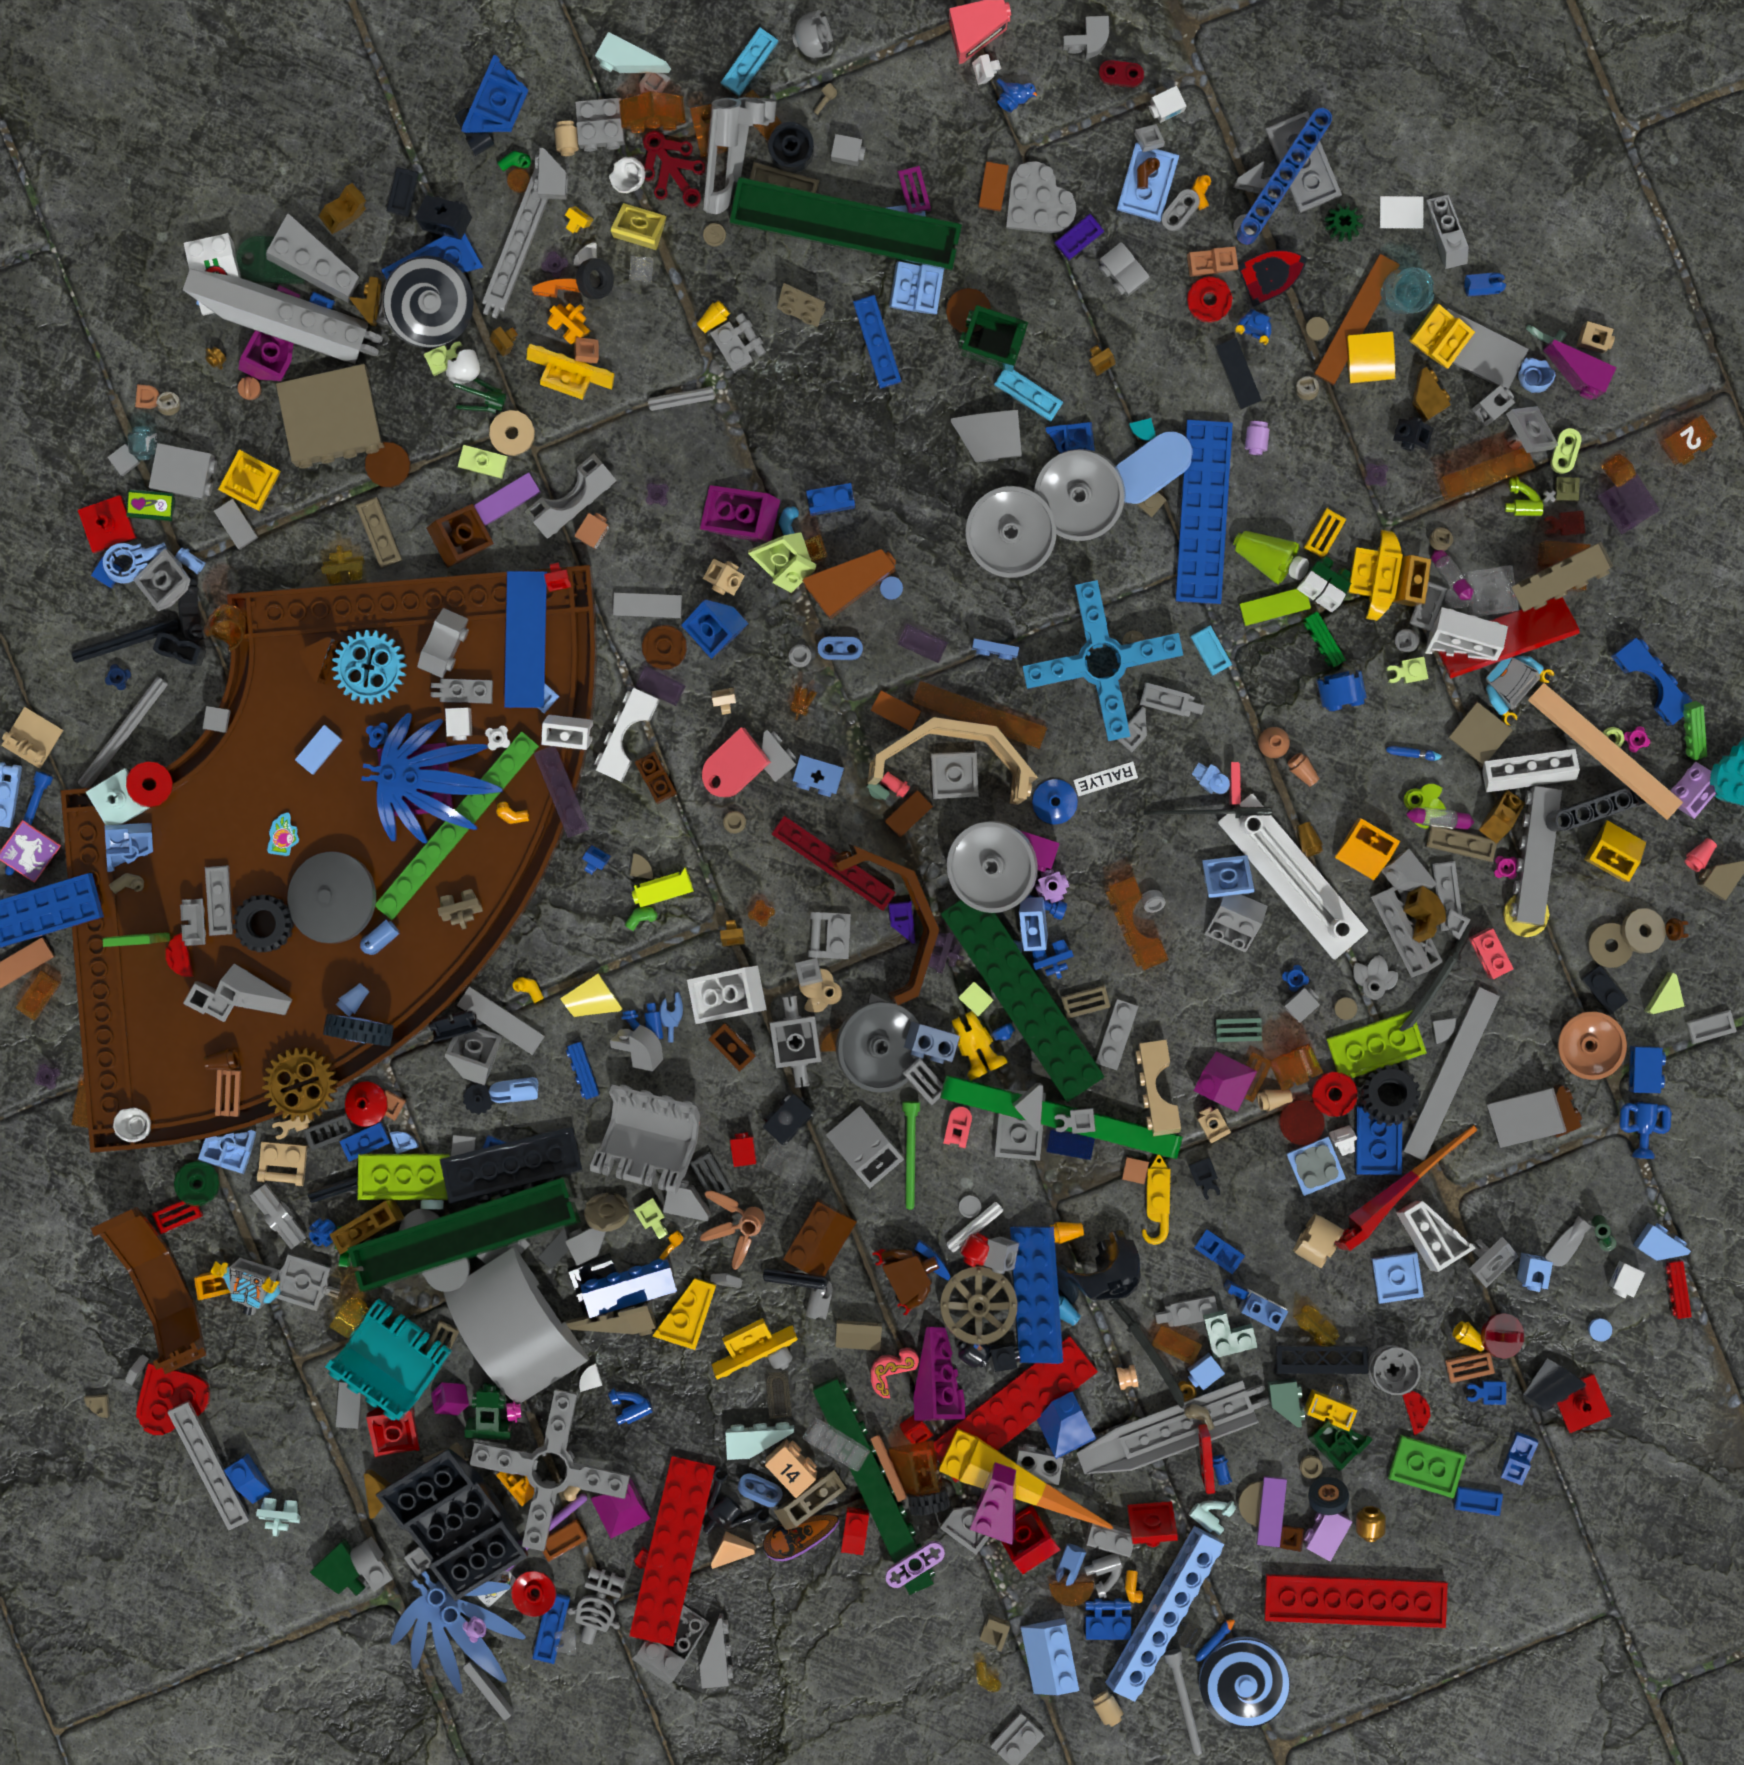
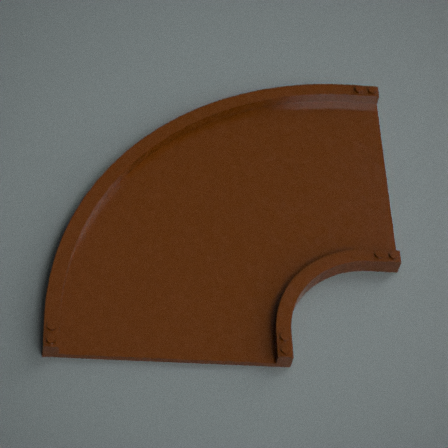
(228, 790)

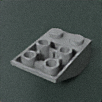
(865, 1147)
(668, 1660)

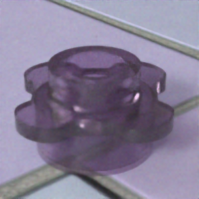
(552, 258)
(1371, 479)
(661, 489)
(44, 1070)

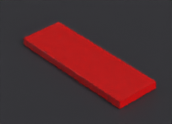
(1524, 633)

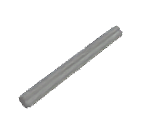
(122, 733)

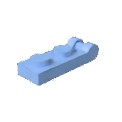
(8, 793)

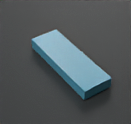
(749, 62)
(1029, 394)

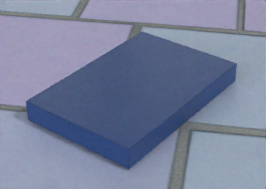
(1377, 1146)

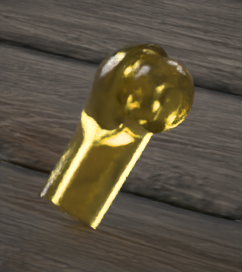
(986, 1680)

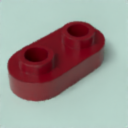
(1121, 75)

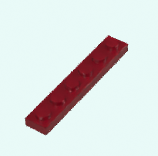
(822, 855)

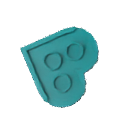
(1729, 776)

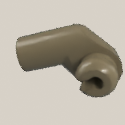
(127, 880)
(1200, 1413)

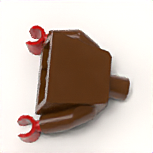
(907, 1275)

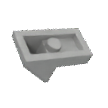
(1252, 181)

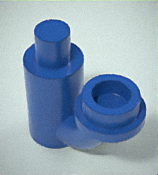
(652, 1019)
(634, 1412)

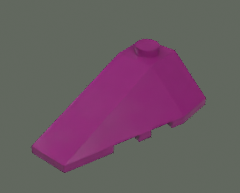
(267, 355)
(936, 1385)

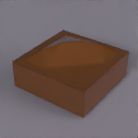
(1292, 1538)

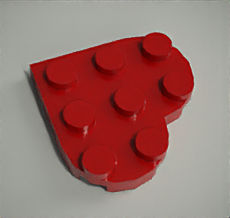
(166, 1391)

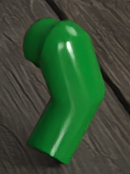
(516, 159)

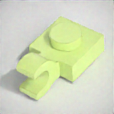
(650, 1215)

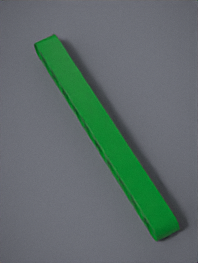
(1107, 1128)

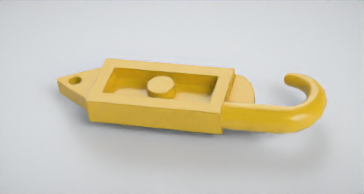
(1158, 1199)

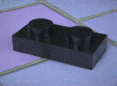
(1604, 989)

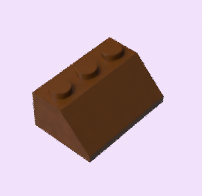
(819, 1239)

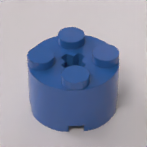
(1341, 690)

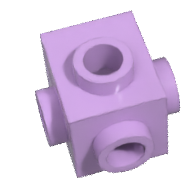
(1043, 882)

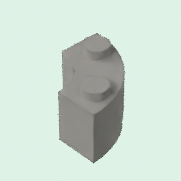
(443, 643)

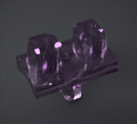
(945, 941)

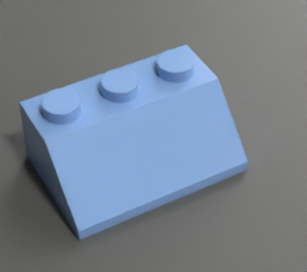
(1050, 1658)

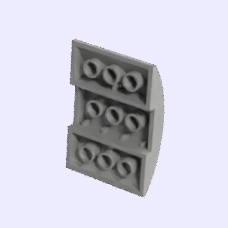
(513, 1328)

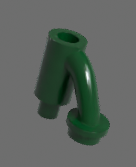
(1603, 1231)

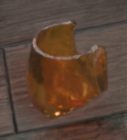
(226, 624)

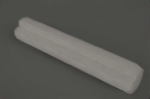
(681, 398)

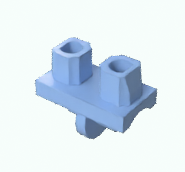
(1211, 779)

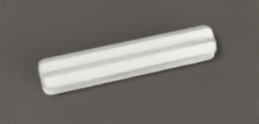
(974, 1226)

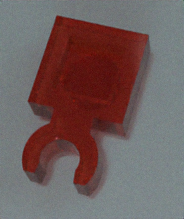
(1568, 523)

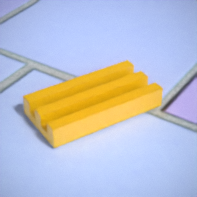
(1315, 550)

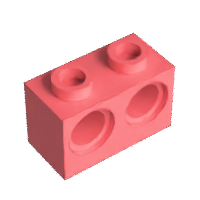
(1490, 953)

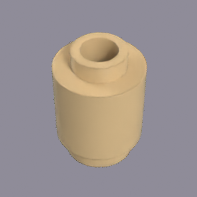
(566, 138)
(1107, 1708)

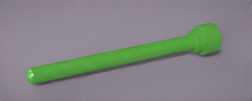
(910, 1110)

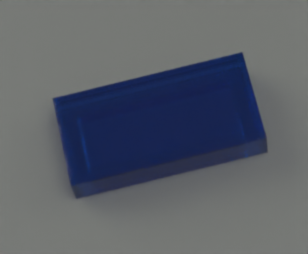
(1070, 1144)

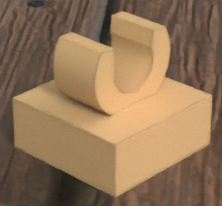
(724, 699)

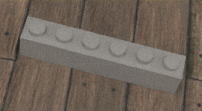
(1536, 857)

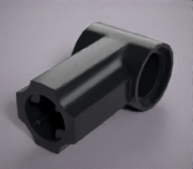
(477, 140)

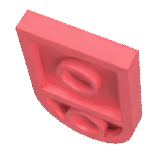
(735, 764)

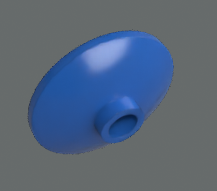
(1042, 801)

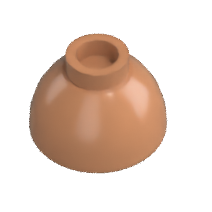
(1274, 742)

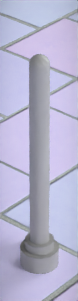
(1174, 1660)

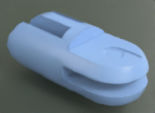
(514, 1090)

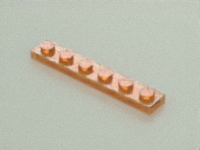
(975, 712)

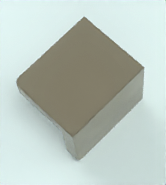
(995, 1631)

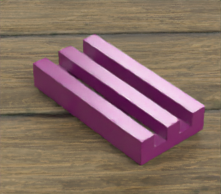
(918, 209)

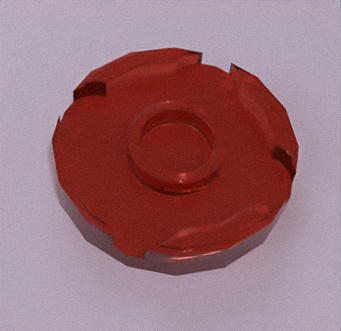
(1301, 1122)

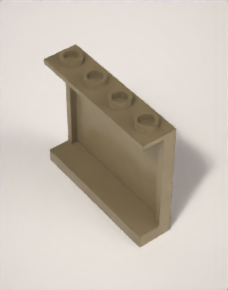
(329, 416)

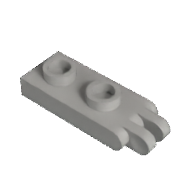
(464, 691)

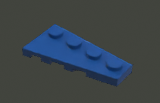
(451, 249)

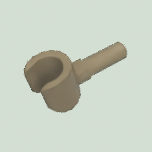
(830, 93)

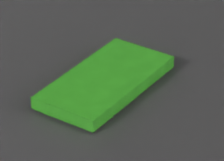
(136, 939)

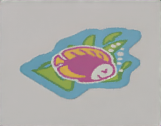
(282, 836)

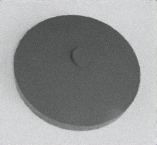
(331, 897)
(873, 1048)

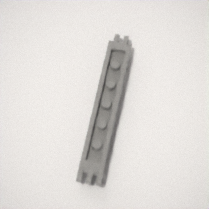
(515, 250)

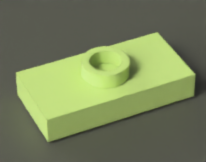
(482, 461)
(793, 573)

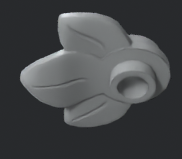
(1377, 974)

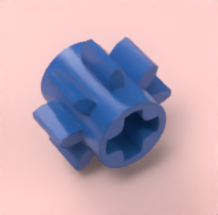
(320, 1232)

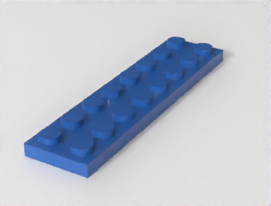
(1204, 513)
(49, 909)

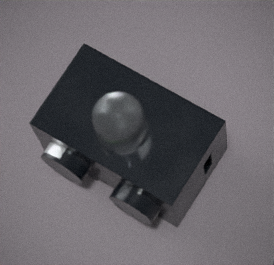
(788, 1119)

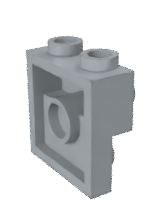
(599, 124)

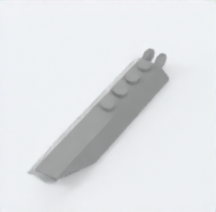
(281, 315)
(1171, 1431)

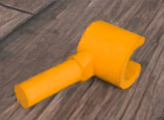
(675, 1239)

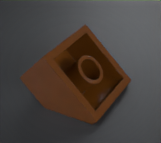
(459, 535)

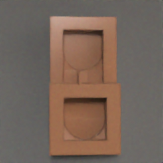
(1212, 262)

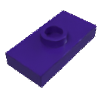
(1079, 237)

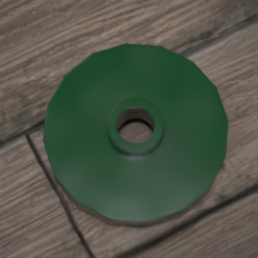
(194, 1172)

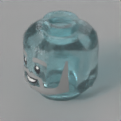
(142, 442)

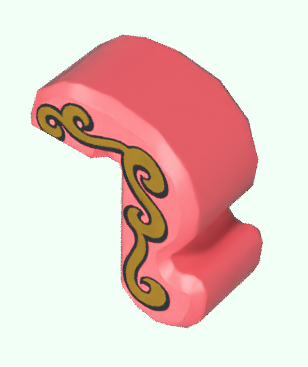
(890, 1365)

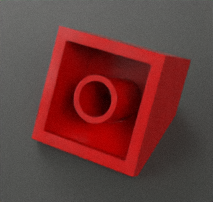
(1031, 1541)

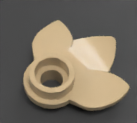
(817, 993)

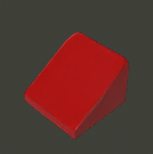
(915, 1430)

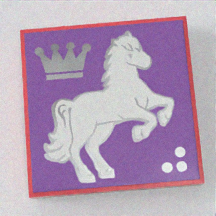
(28, 851)

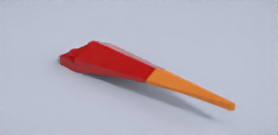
(1372, 1213)

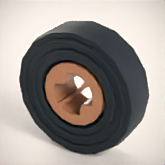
(1328, 1505)

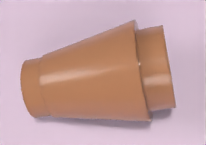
(1303, 769)

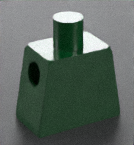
(338, 1570)

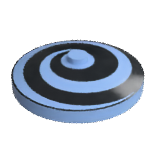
(1244, 1682)

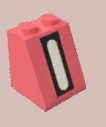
(977, 25)

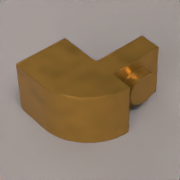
(343, 210)
(1427, 910)

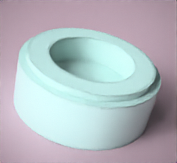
(431, 1204)

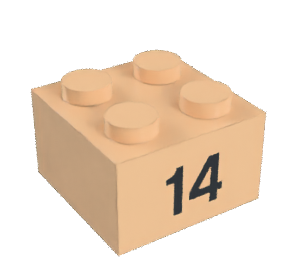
(791, 1467)

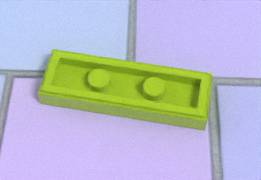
(1274, 606)

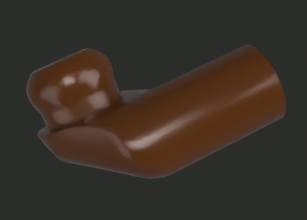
(1145, 170)

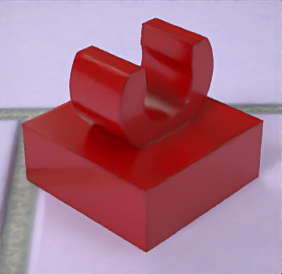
(557, 579)

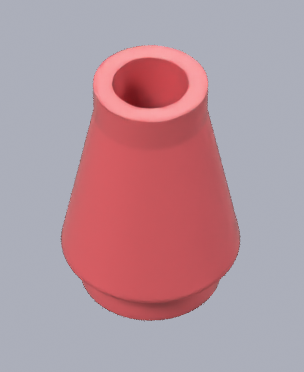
(1700, 855)

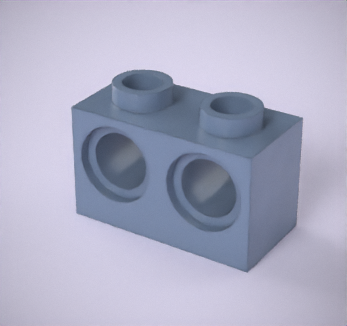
(932, 1039)

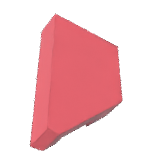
(1234, 789)

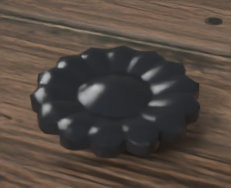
(478, 1099)

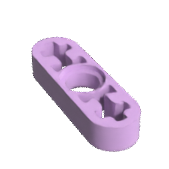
(914, 1573)

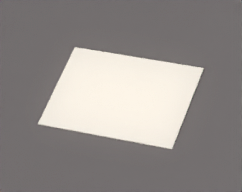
(1401, 212)

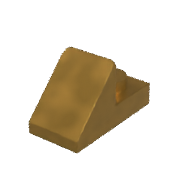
(369, 306)

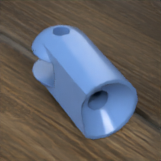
(379, 938)
(1071, 1560)

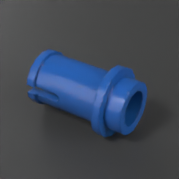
(1221, 1469)

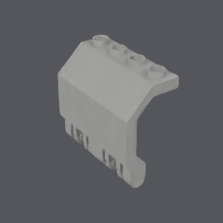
(647, 1138)

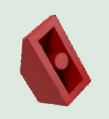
(855, 1531)

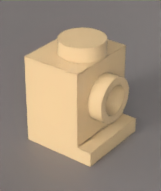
(1603, 333)
(1219, 1131)

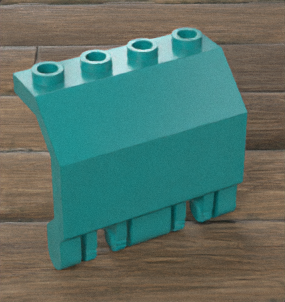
(387, 1363)

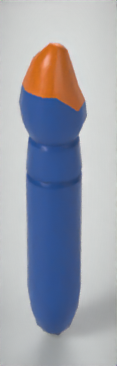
(1215, 1639)

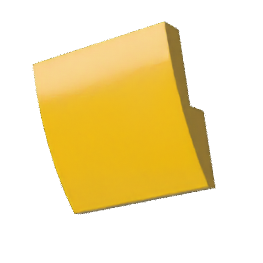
(1441, 336)
(1371, 357)

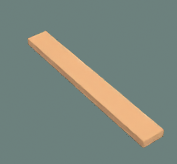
(1605, 751)

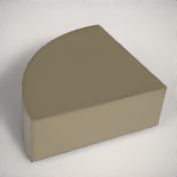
(641, 867)
(98, 1404)

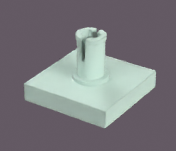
(112, 800)

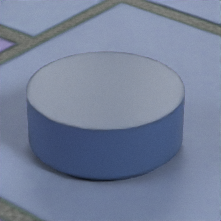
(891, 588)

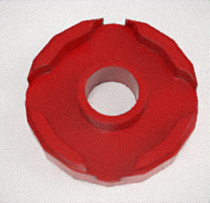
(1212, 286)
(152, 771)
(1321, 1090)

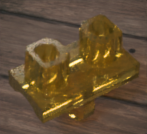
(353, 565)

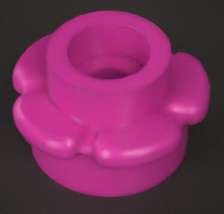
(513, 1411)

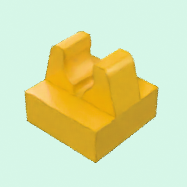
(577, 219)

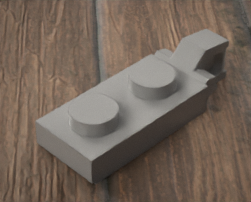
(1169, 700)
(1187, 1311)

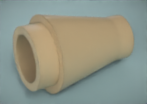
(1273, 1099)

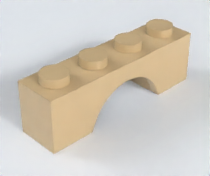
(1163, 1116)

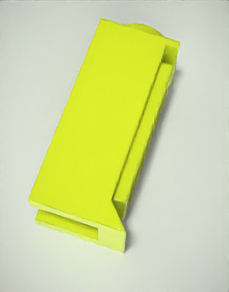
(662, 888)

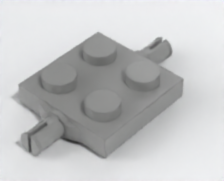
(304, 1282)

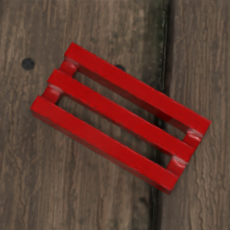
(159, 1222)

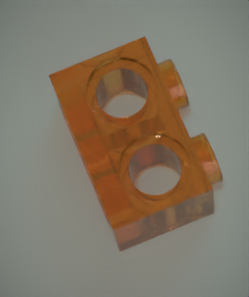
(702, 129)

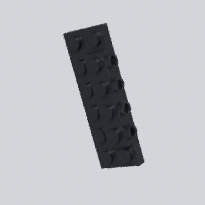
(511, 1166)

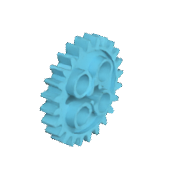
(348, 663)

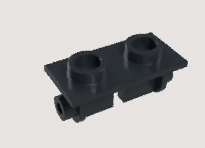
(462, 1023)

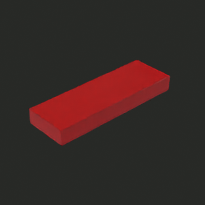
(1206, 1459)

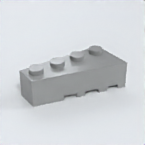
(308, 258)

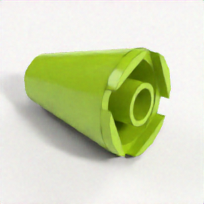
(1267, 553)

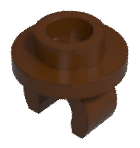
(1675, 929)

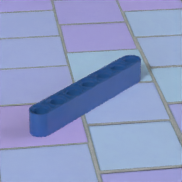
(1291, 168)

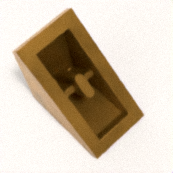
(374, 1484)

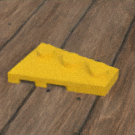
(688, 1315)

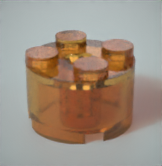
(1295, 1067)

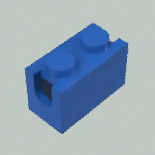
(830, 499)
(1646, 1069)

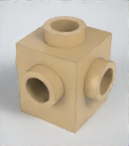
(723, 577)

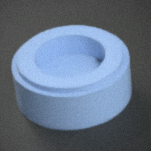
(1600, 1329)

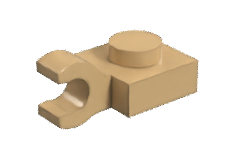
(287, 1125)

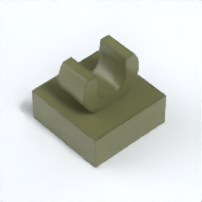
(1567, 489)

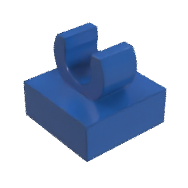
(596, 859)

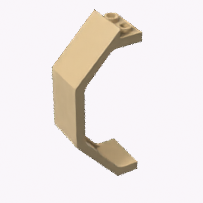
(1021, 773)

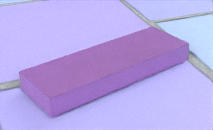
(507, 499)
(1271, 1511)

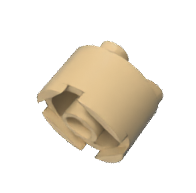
(1318, 1240)

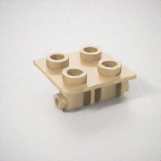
(32, 737)

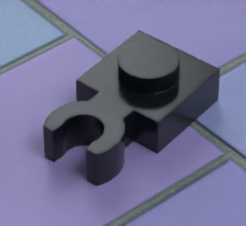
(1204, 1174)

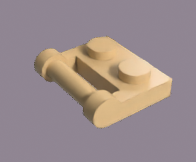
(285, 1156)

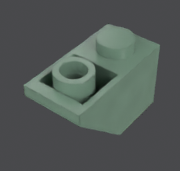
(1285, 1397)

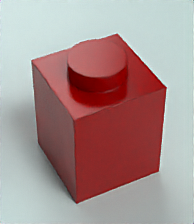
(743, 1149)

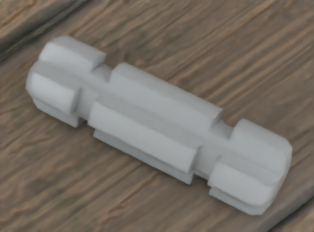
(1548, 496)

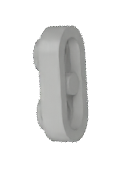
(1179, 209)

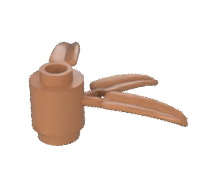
(749, 1225)

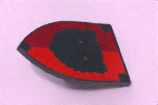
(1271, 274)

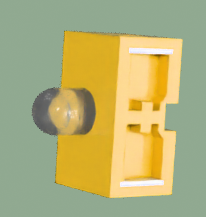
(1330, 1406)

